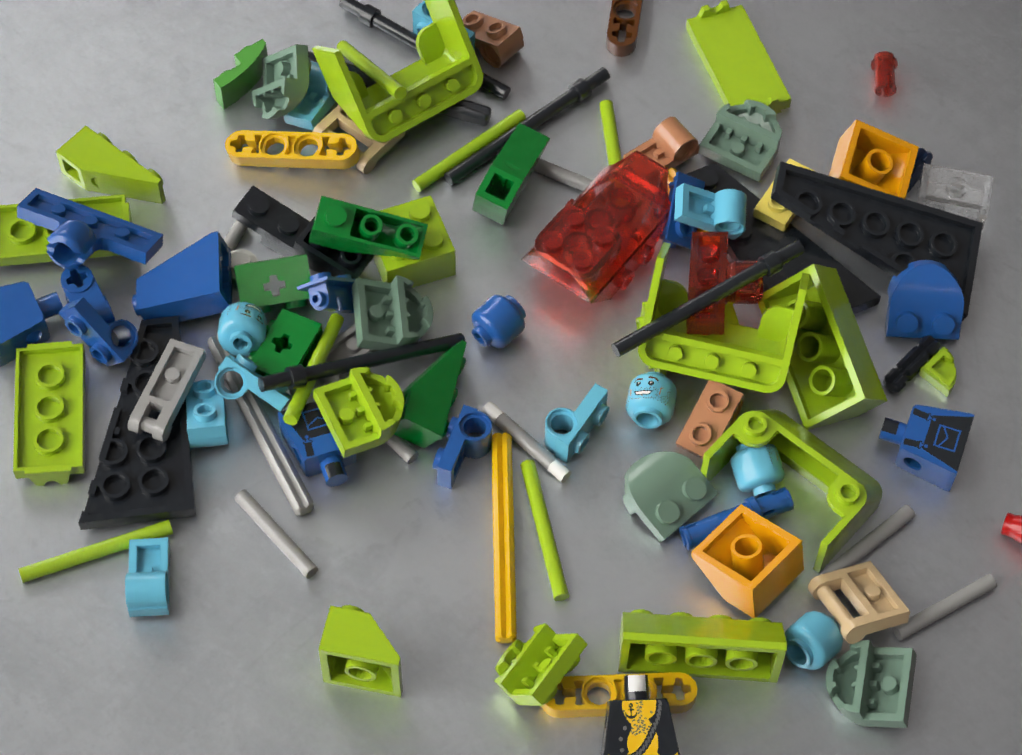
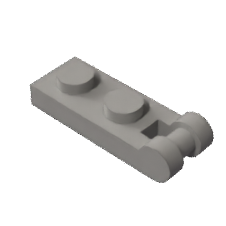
(167, 389)

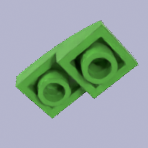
(238, 81)

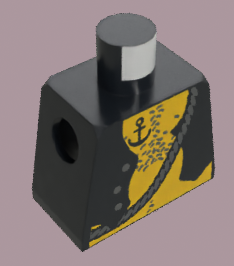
(638, 723)

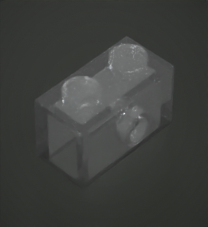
(955, 191)

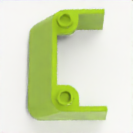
(433, 83)
(738, 358)
(848, 488)

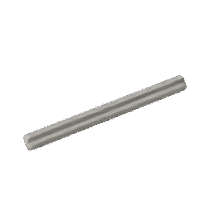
(266, 437)

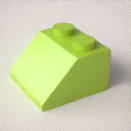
(358, 653)

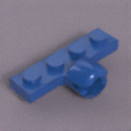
(84, 230)

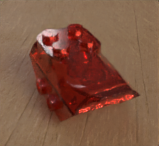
(606, 230)

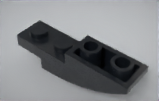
(290, 234)

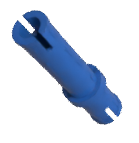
(766, 506)

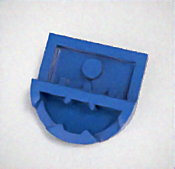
(924, 302)

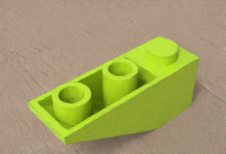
(103, 168)

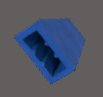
(189, 283)

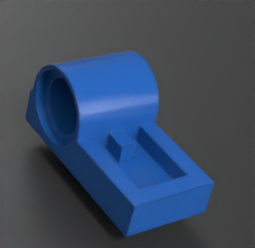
(86, 323)
(460, 445)

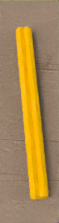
(503, 539)

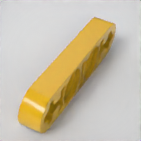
(294, 143)
(615, 686)

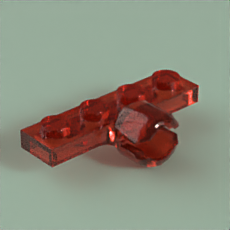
(709, 268)

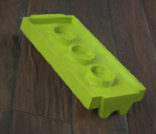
(736, 57)
(27, 243)
(49, 412)

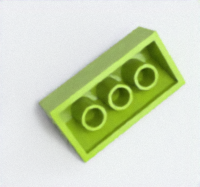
(829, 362)
(702, 646)

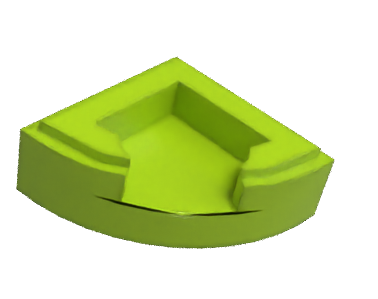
(940, 371)

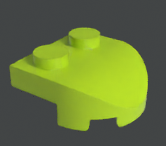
(361, 410)
(535, 668)

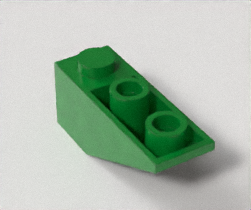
(509, 173)
(366, 230)
(430, 399)

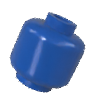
(498, 321)

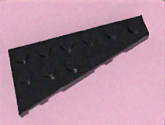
(881, 225)
(762, 238)
(137, 474)

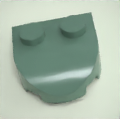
(283, 81)
(744, 138)
(389, 313)
(665, 491)
(873, 684)

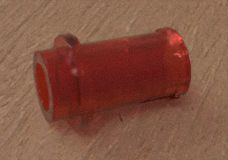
(884, 72)

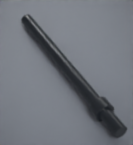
(372, 17)
(577, 92)
(767, 265)
(298, 375)

